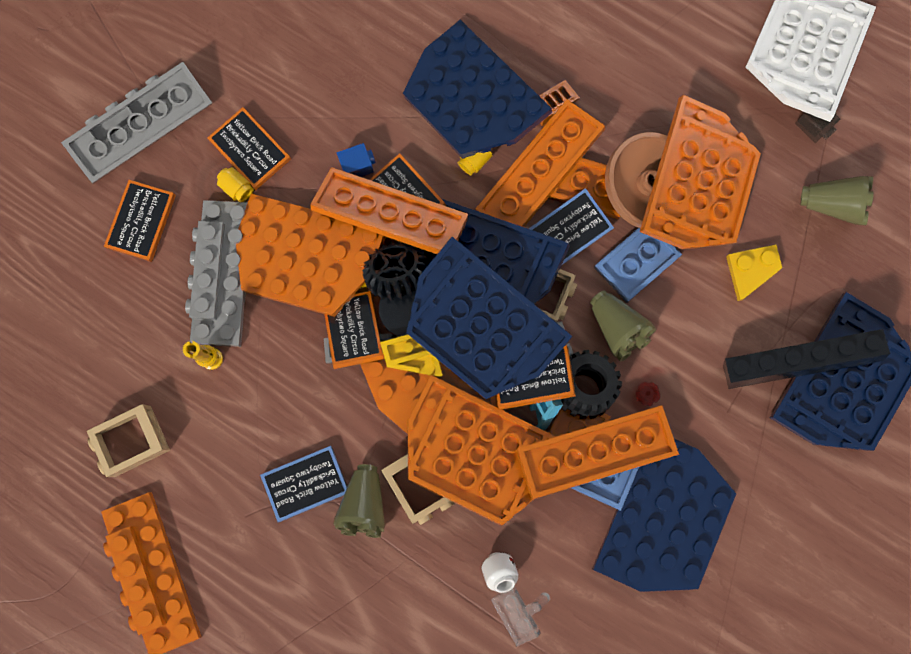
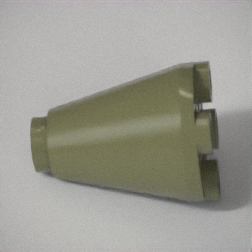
(841, 198)
(621, 325)
(362, 504)

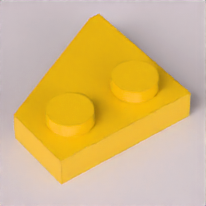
(753, 268)
(408, 355)

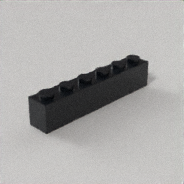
(806, 359)

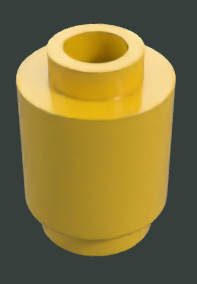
(474, 163)
(234, 184)

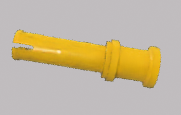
(202, 355)

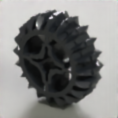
(394, 270)

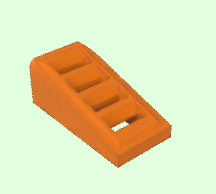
(549, 94)

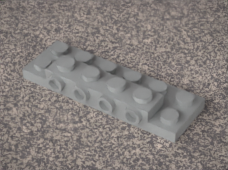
(136, 122)
(215, 284)

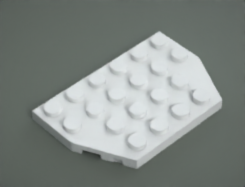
(810, 51)

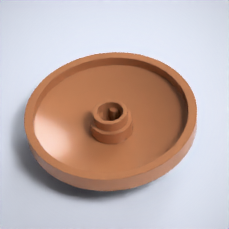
(632, 174)

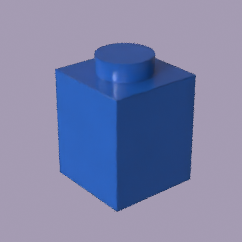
(357, 160)

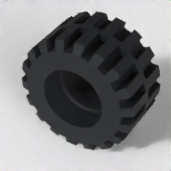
(606, 378)

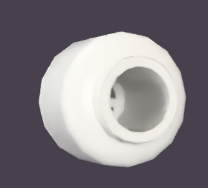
(500, 572)

